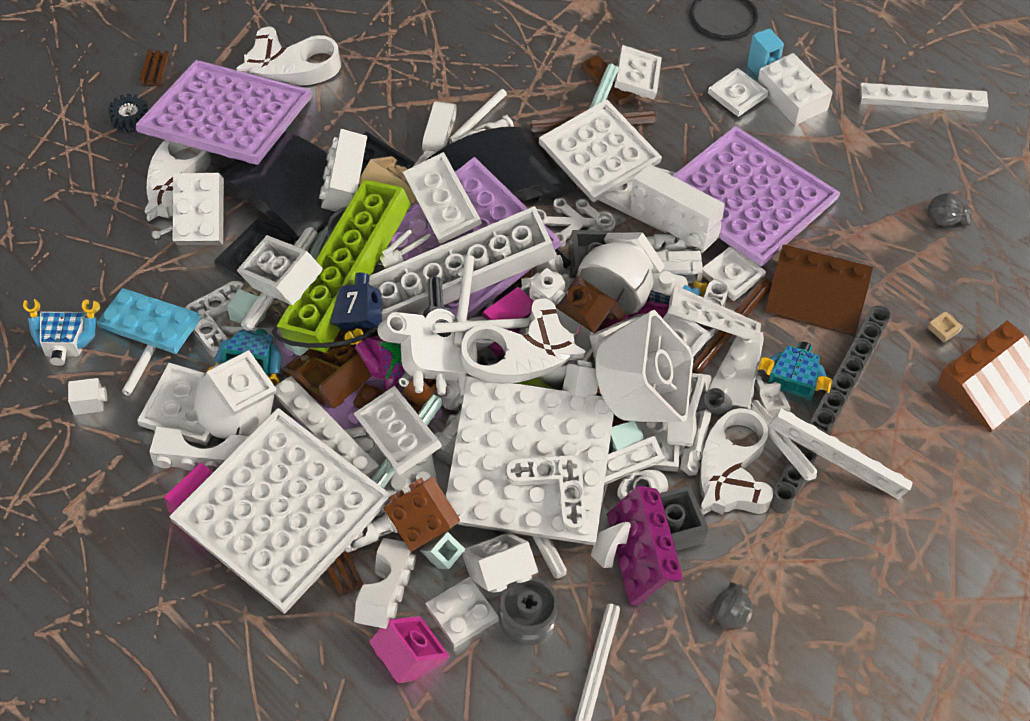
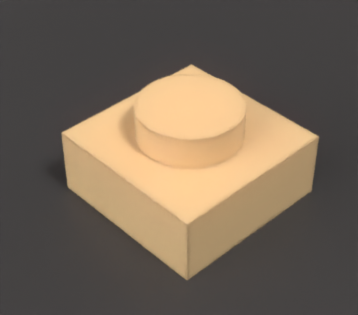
(944, 327)

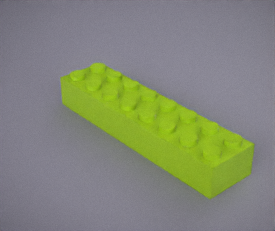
(351, 249)

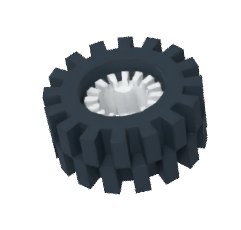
(135, 106)

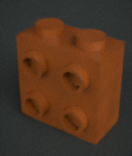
(421, 513)

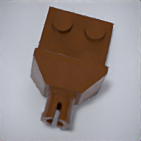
(589, 305)

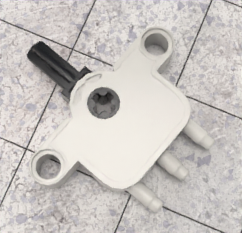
(430, 353)

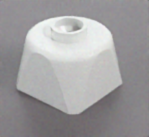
(645, 371)

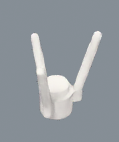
(395, 257)

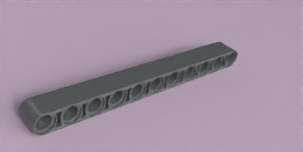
(856, 361)

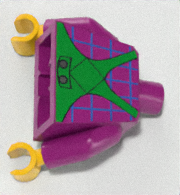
(380, 357)

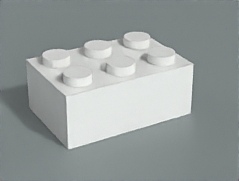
(794, 89)
(342, 170)
(198, 209)
(280, 270)
(500, 562)

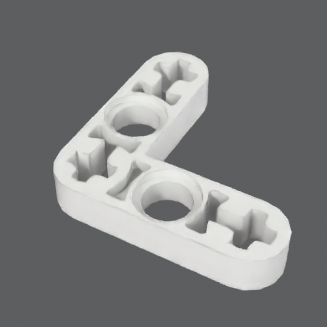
(212, 312)
(557, 475)

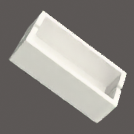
(676, 207)

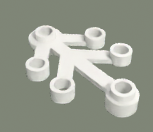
(575, 220)

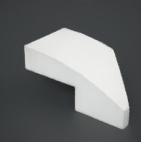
(770, 396)
(607, 542)

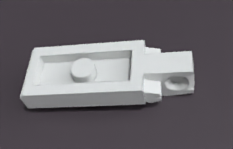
(691, 455)

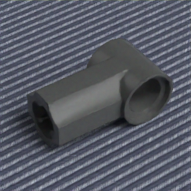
(708, 400)

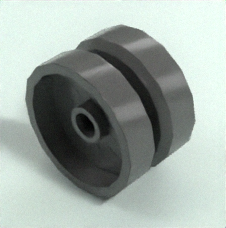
(529, 611)

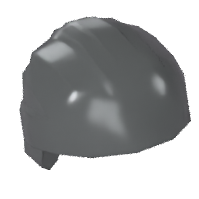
(948, 210)
(733, 607)

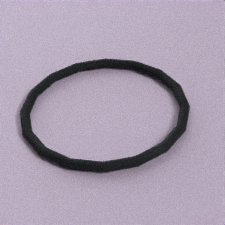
(724, 36)

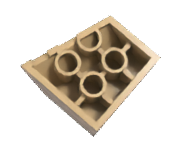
(385, 171)

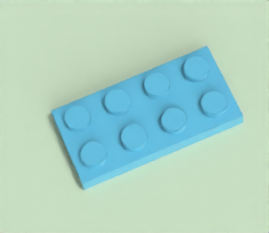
(149, 320)

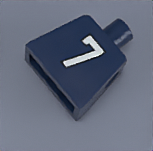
(358, 305)

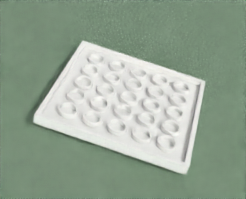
(522, 423)
(281, 509)

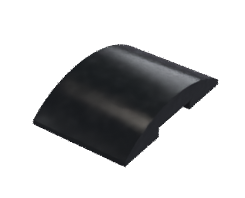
(514, 159)
(283, 184)

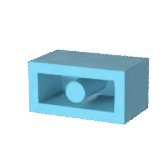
(764, 50)

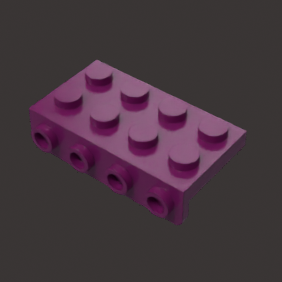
(649, 554)

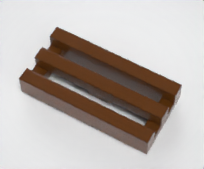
(147, 64)
(350, 587)

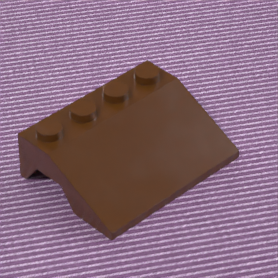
(818, 290)
(330, 375)

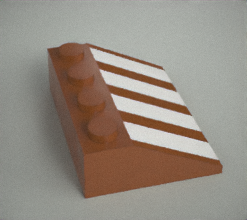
(991, 376)

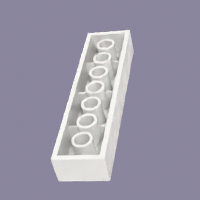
(497, 251)

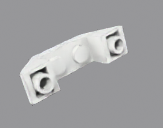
(684, 432)

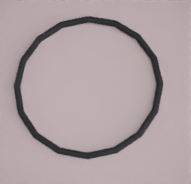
(320, 345)

